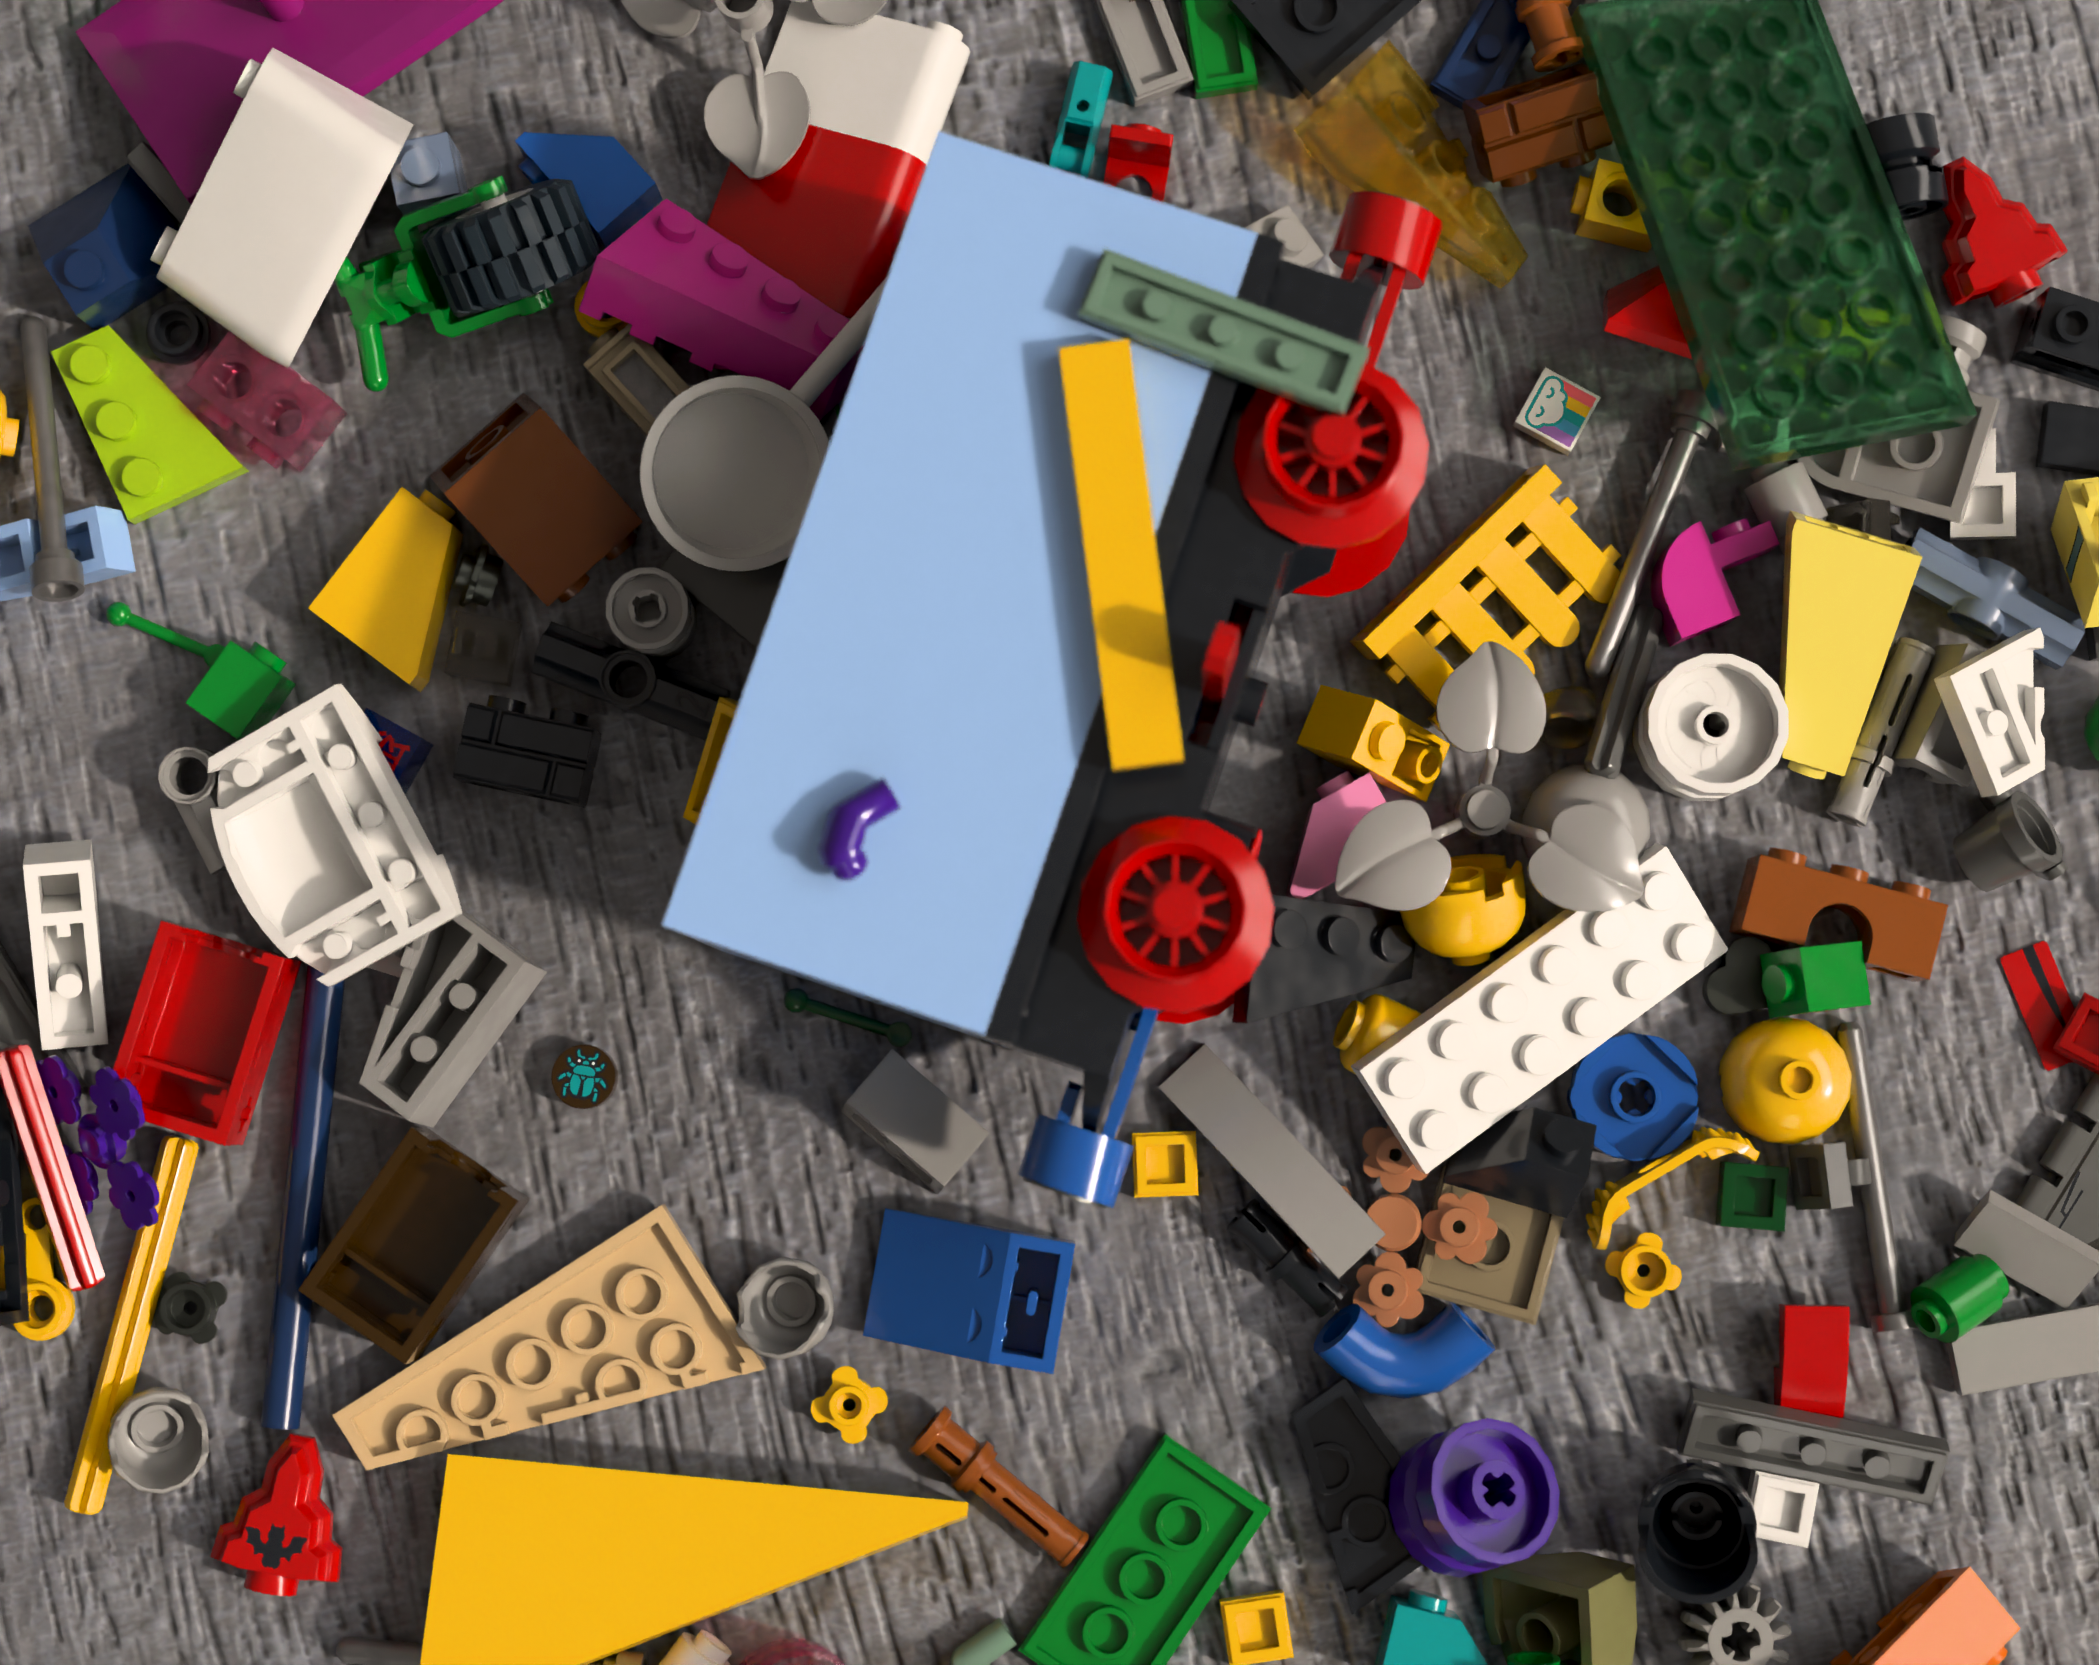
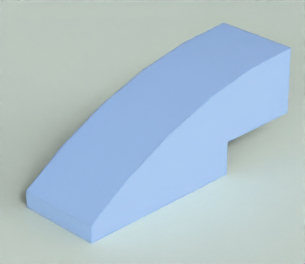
(94, 534)

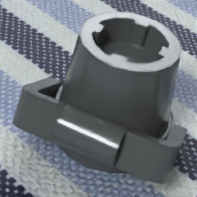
(2009, 843)

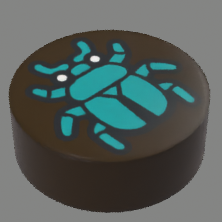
(584, 1076)

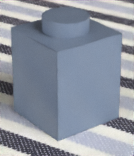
(427, 173)

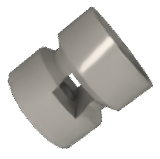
(651, 613)

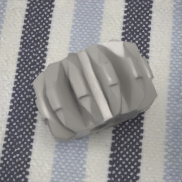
(1717, 1622)

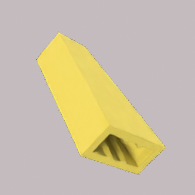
(1836, 632)

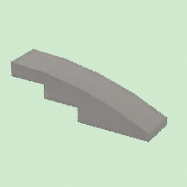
(1272, 1161)

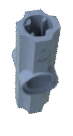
(1992, 598)

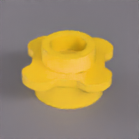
(1661, 1273)
(844, 1386)

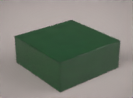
(1752, 1196)

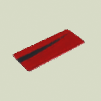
(2040, 998)

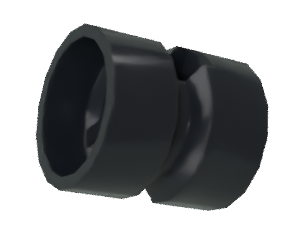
(1906, 153)

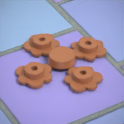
(1402, 1225)

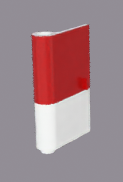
(850, 187)

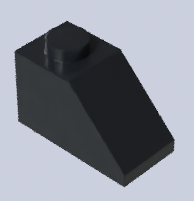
(1527, 1160)

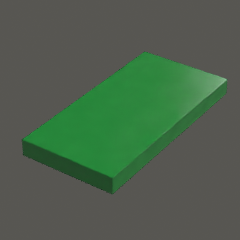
(1148, 1565)

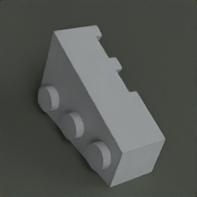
(445, 1016)

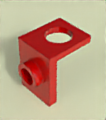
(1140, 153)

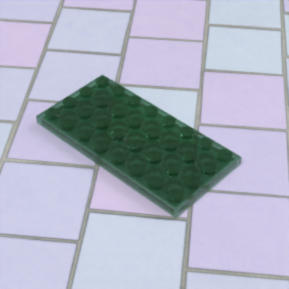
(1772, 225)

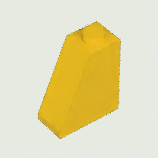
(397, 585)

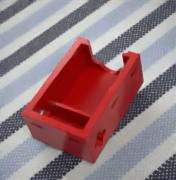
(204, 1031)

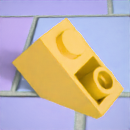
(1373, 738)

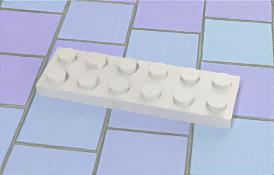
(1537, 1013)

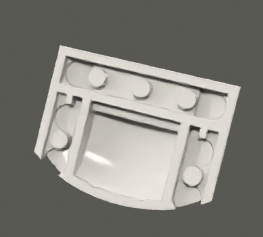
(327, 839)

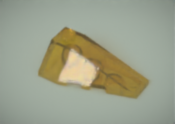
(1383, 138)

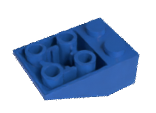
(969, 1290)

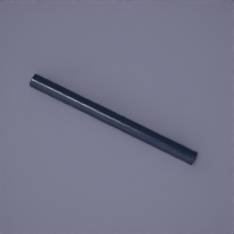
(302, 1202)

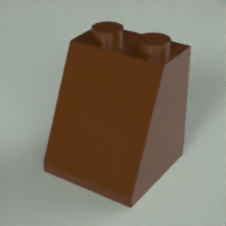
(537, 500)

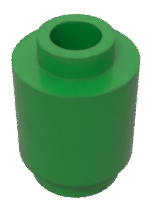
(1958, 1297)

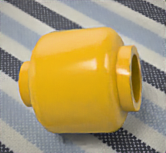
(1368, 1025)

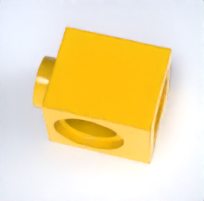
(1594, 218)

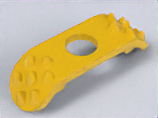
(1613, 1201)

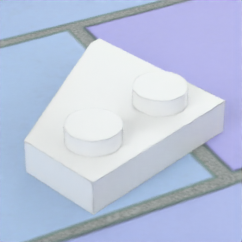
(1998, 712)

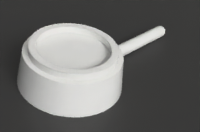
(740, 459)

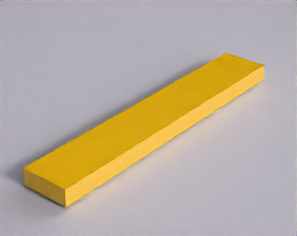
(1121, 555)

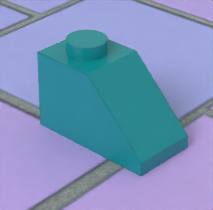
(1425, 1633)

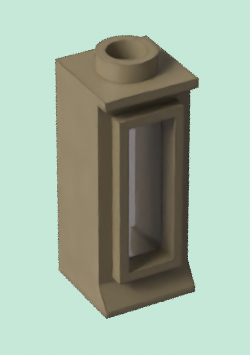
(633, 376)

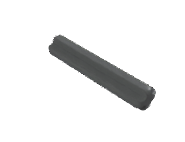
(1624, 692)

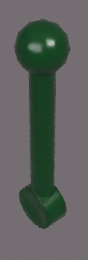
(797, 1001)

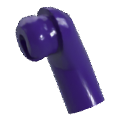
(847, 827)

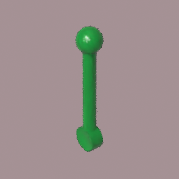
(120, 614)

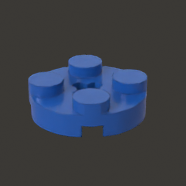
(1670, 1096)

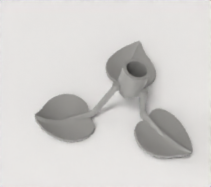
(760, 117)
(1492, 707)

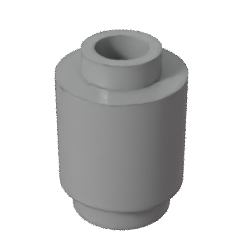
(1782, 489)

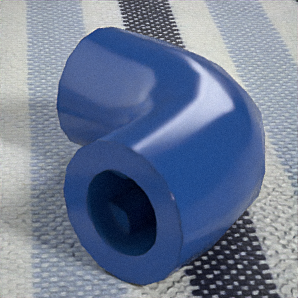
(1407, 1362)

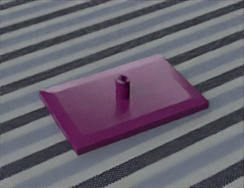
(184, 57)

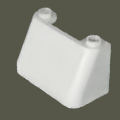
(280, 204)

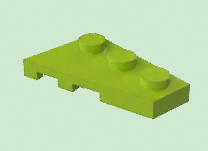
(140, 429)

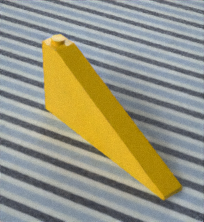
(600, 1559)

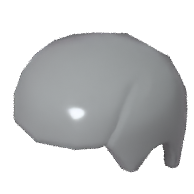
(784, 1308)
(158, 1440)

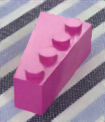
(715, 300)

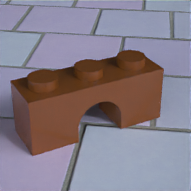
(1895, 925)

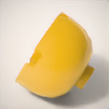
(1474, 912)
(1784, 1080)

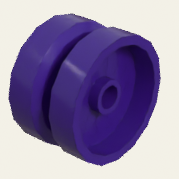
(1474, 1498)

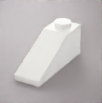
(65, 944)

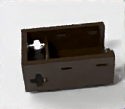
(414, 1244)

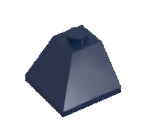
(103, 246)

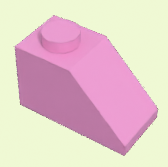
(1327, 830)

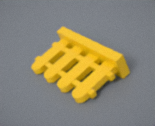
(1503, 570)

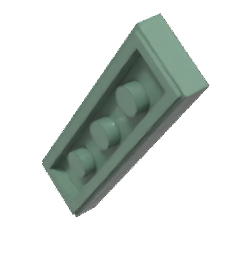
(1223, 333)

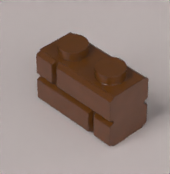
(1537, 125)

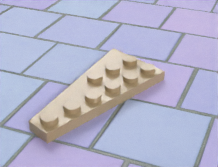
(590, 1338)

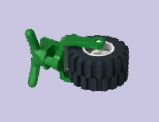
(476, 263)

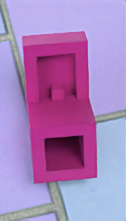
(1691, 581)

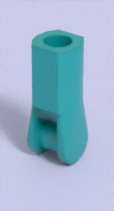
(1082, 115)

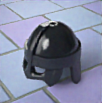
(1703, 1561)

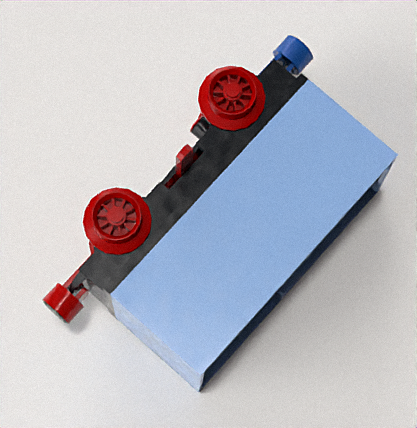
(953, 645)

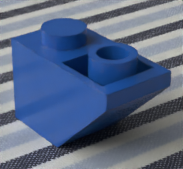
(605, 176)

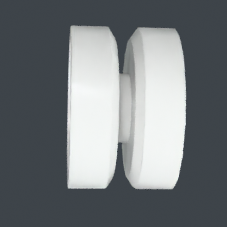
(1740, 705)

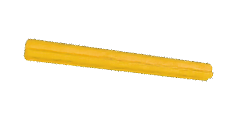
(131, 1325)

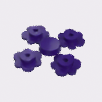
(103, 1139)

